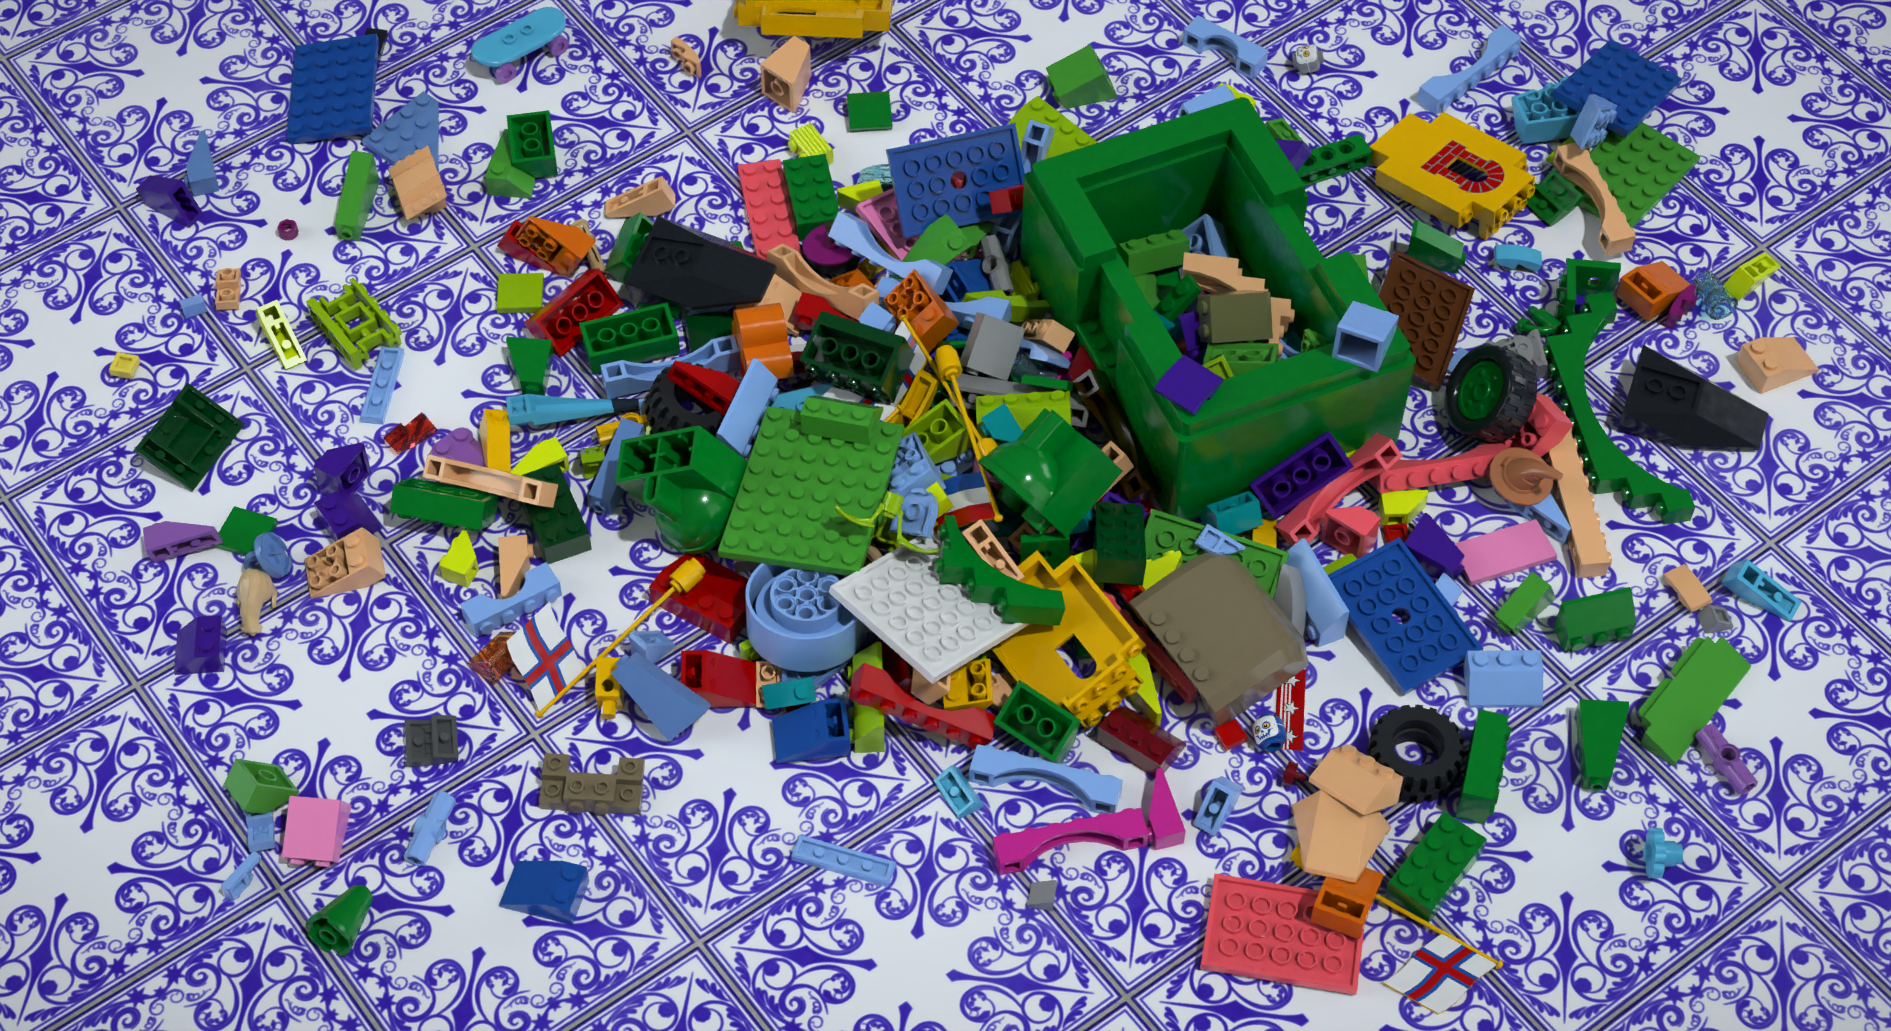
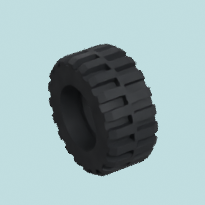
(667, 414)
(1426, 728)

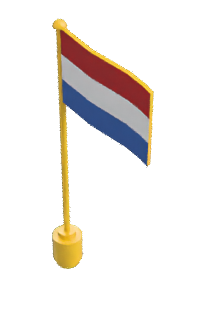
(971, 491)

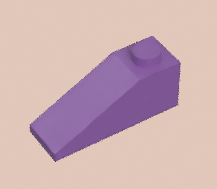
(174, 539)

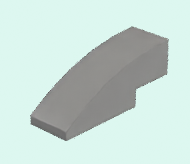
(1291, 596)

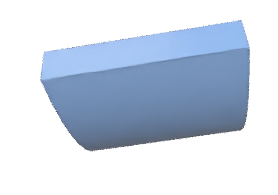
(1045, 354)

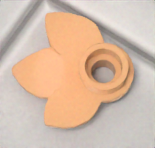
(1002, 688)

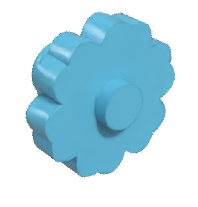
(1660, 853)

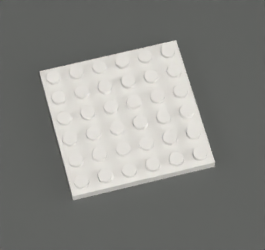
(917, 616)

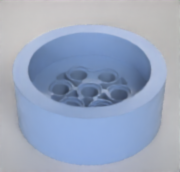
(798, 621)

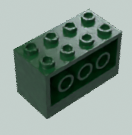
(857, 357)

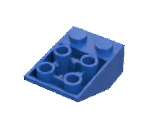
(965, 278)
(812, 732)

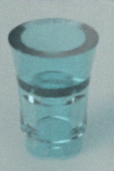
(1716, 297)
(1025, 365)

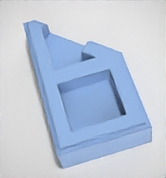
(1215, 541)
(241, 877)

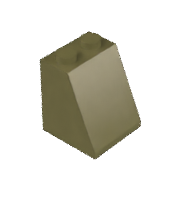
(1235, 316)

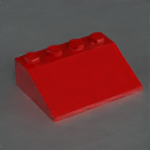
(713, 604)

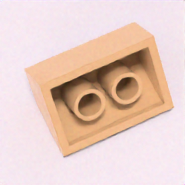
(1357, 780)

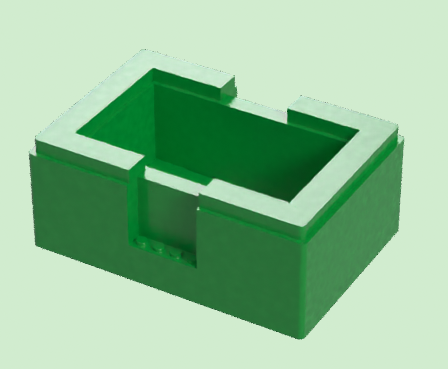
(1163, 181)

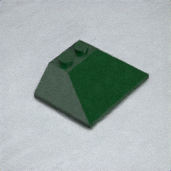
(189, 437)

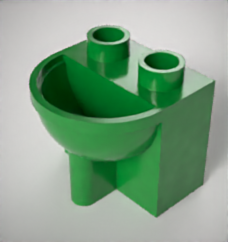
(1051, 473)
(686, 481)

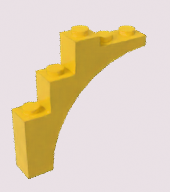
(918, 398)

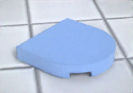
(919, 514)

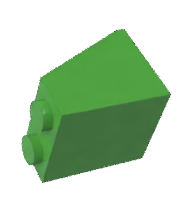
(1080, 79)

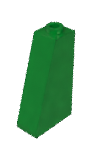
(1599, 737)

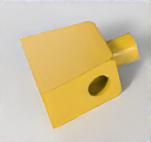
(608, 690)

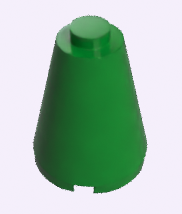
(340, 920)

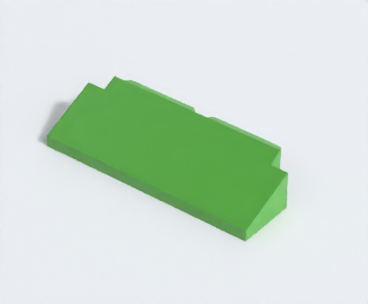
(1688, 702)

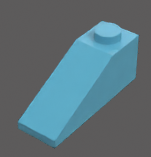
(1760, 589)

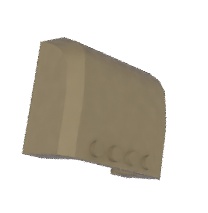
(1222, 633)

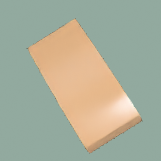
(690, 60)
(228, 289)
(1689, 588)
(765, 674)

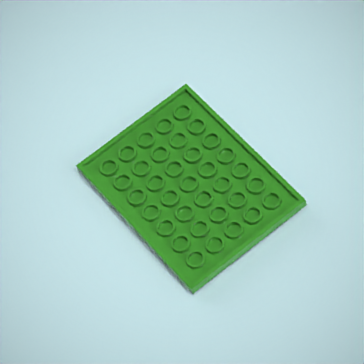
(792, 491)

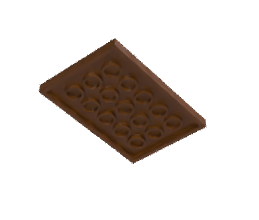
(1429, 313)

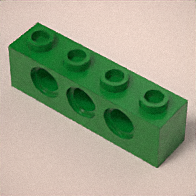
(1335, 160)

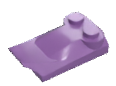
(460, 446)

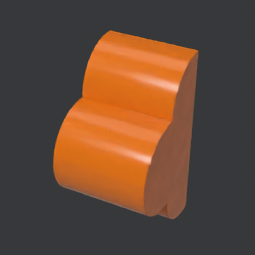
(763, 336)

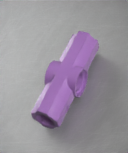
(1733, 768)

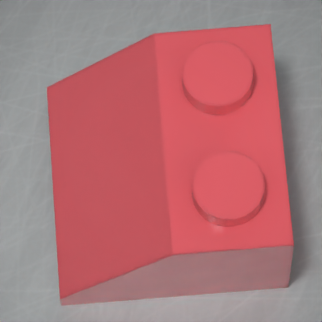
(1350, 530)

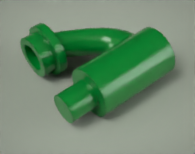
(1547, 323)

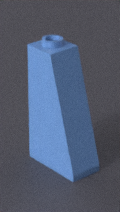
(605, 493)
(659, 695)

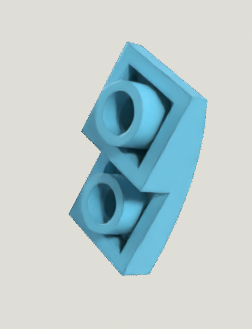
(1512, 255)

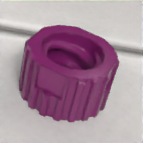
(287, 224)

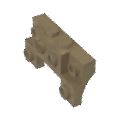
(591, 791)

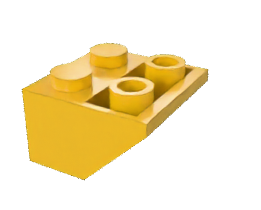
(970, 686)

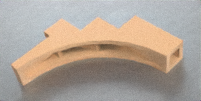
(1222, 275)

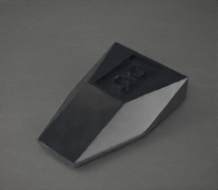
(695, 270)
(1688, 409)

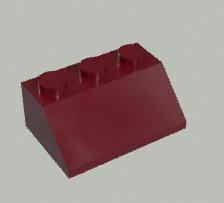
(1139, 740)

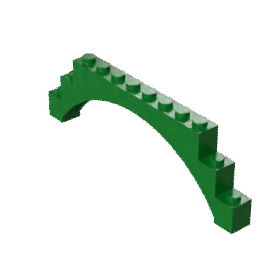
(1605, 463)

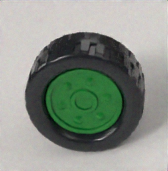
(1490, 394)

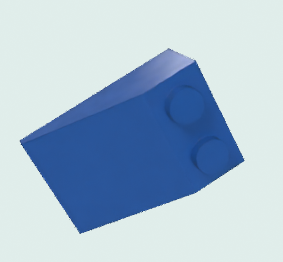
(546, 889)

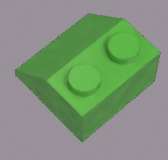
(259, 786)

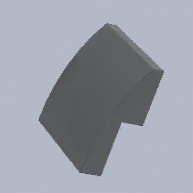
(430, 741)

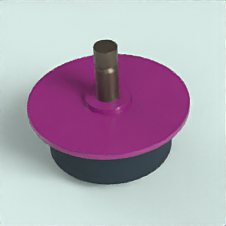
(826, 254)

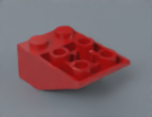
(719, 678)

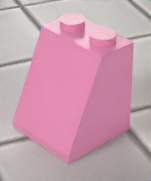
(315, 830)

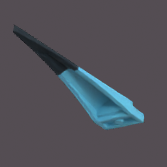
(552, 409)

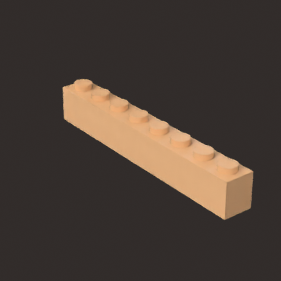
(1577, 505)

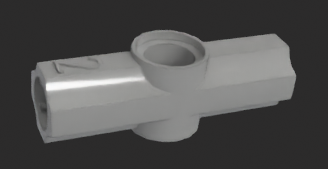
(995, 265)

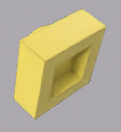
(124, 365)

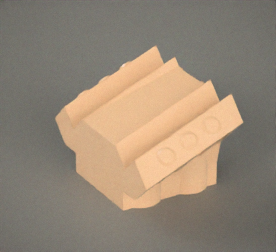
(418, 184)

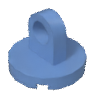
(271, 555)

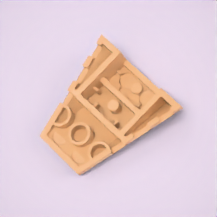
(1336, 837)

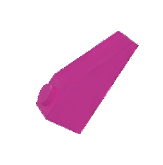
(1164, 820)

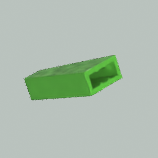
(357, 195)

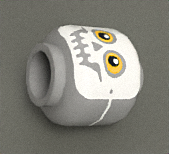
(1307, 59)

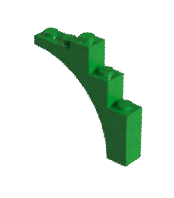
(985, 584)

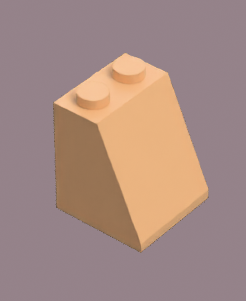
(787, 73)

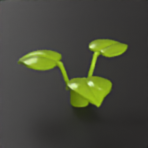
(890, 508)

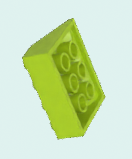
(1066, 135)

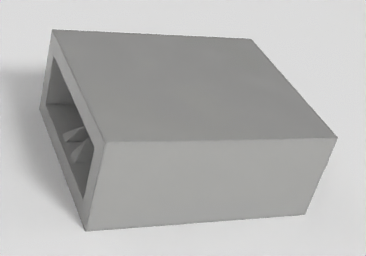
(991, 347)

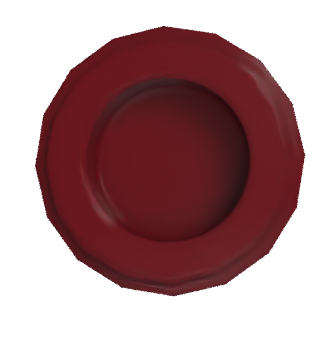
(1291, 774)

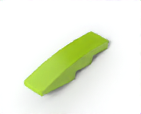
(1020, 306)

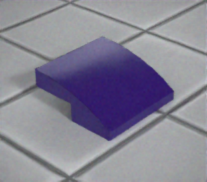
(1188, 384)

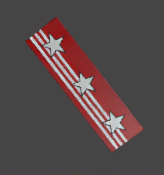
(1291, 710)

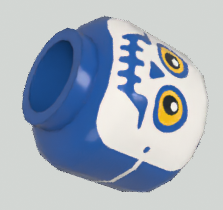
(1269, 732)

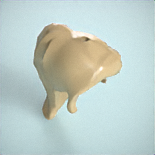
(252, 591)

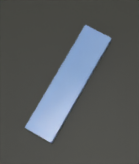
(382, 385)
(843, 861)

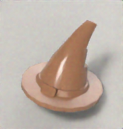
(1522, 476)

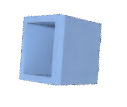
(1364, 336)

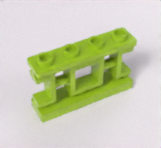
(342, 335)

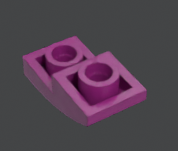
(1681, 306)

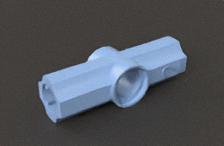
(429, 828)

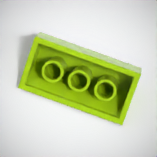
(1024, 407)
(868, 722)

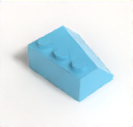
(1542, 117)

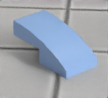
(260, 831)

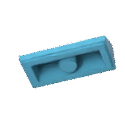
(958, 792)

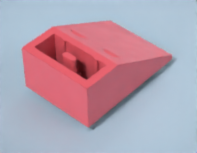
(1543, 428)

